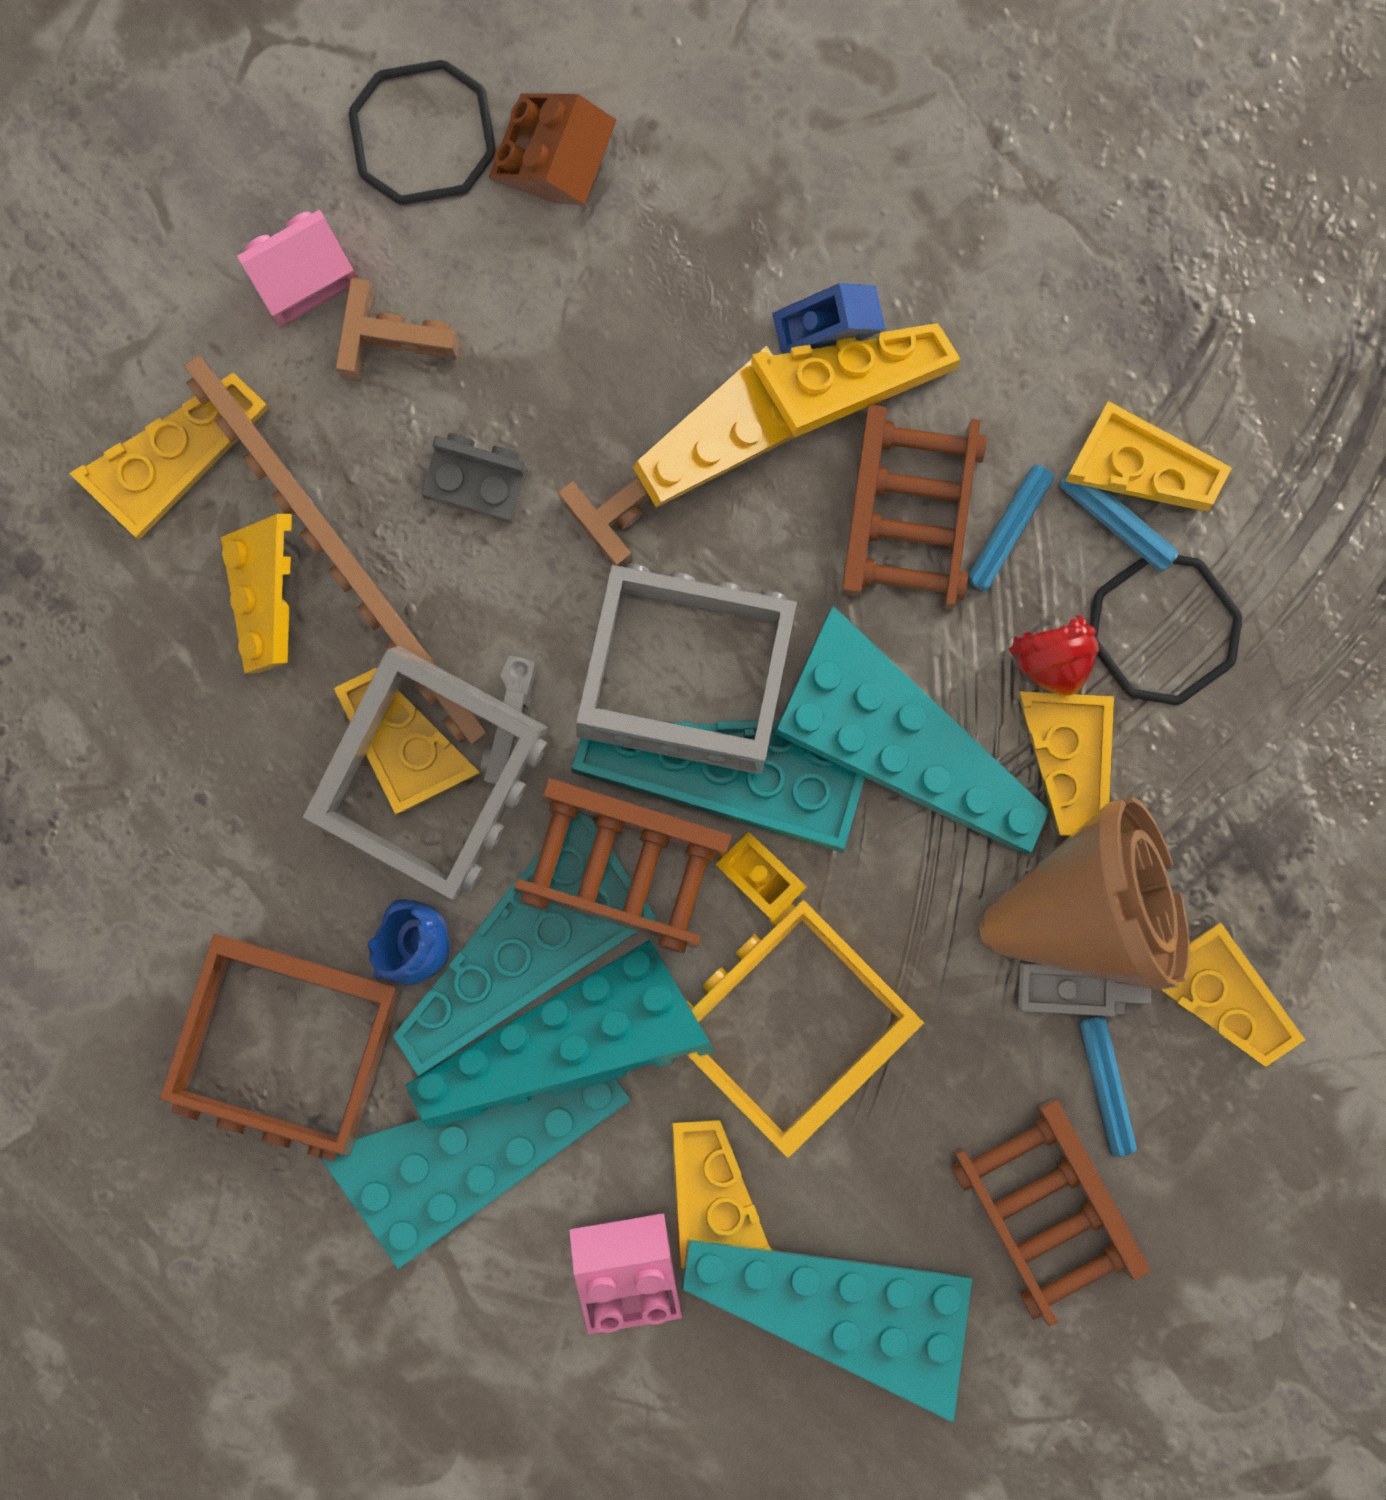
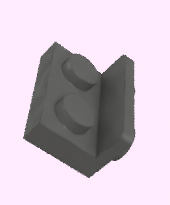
(475, 477)

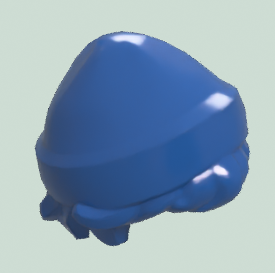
(409, 943)

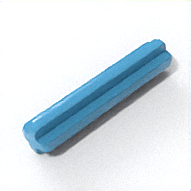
(1123, 524)
(1010, 527)
(1108, 1086)

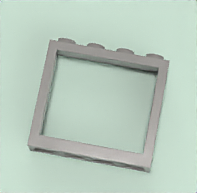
(368, 717)
(671, 738)

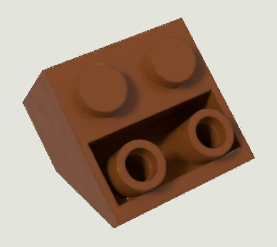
(553, 147)

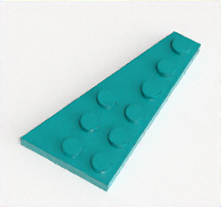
(882, 726)
(793, 797)
(517, 956)
(579, 1038)
(426, 1181)
(866, 1317)

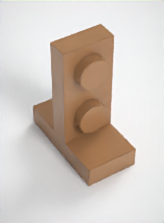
(386, 332)
(599, 523)

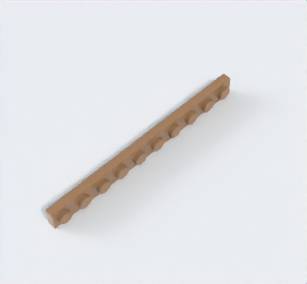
(321, 536)

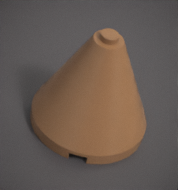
(1099, 905)

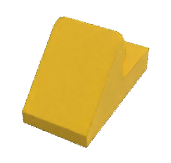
(760, 876)

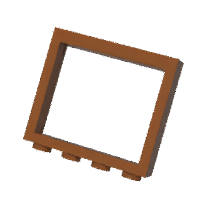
(198, 1020)

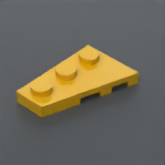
(1146, 463)
(255, 582)
(407, 750)
(1072, 753)
(1234, 999)
(710, 1189)

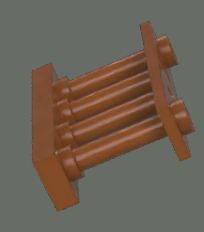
(869, 526)
(656, 833)
(1096, 1213)

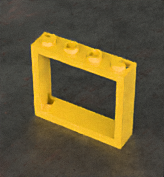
(854, 1076)

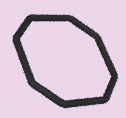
(413, 69)
(1204, 681)

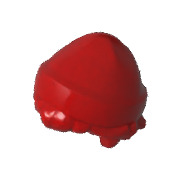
(1059, 657)

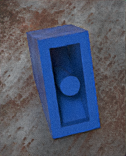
(830, 315)

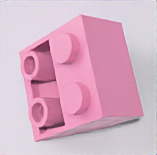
(297, 267)
(625, 1274)

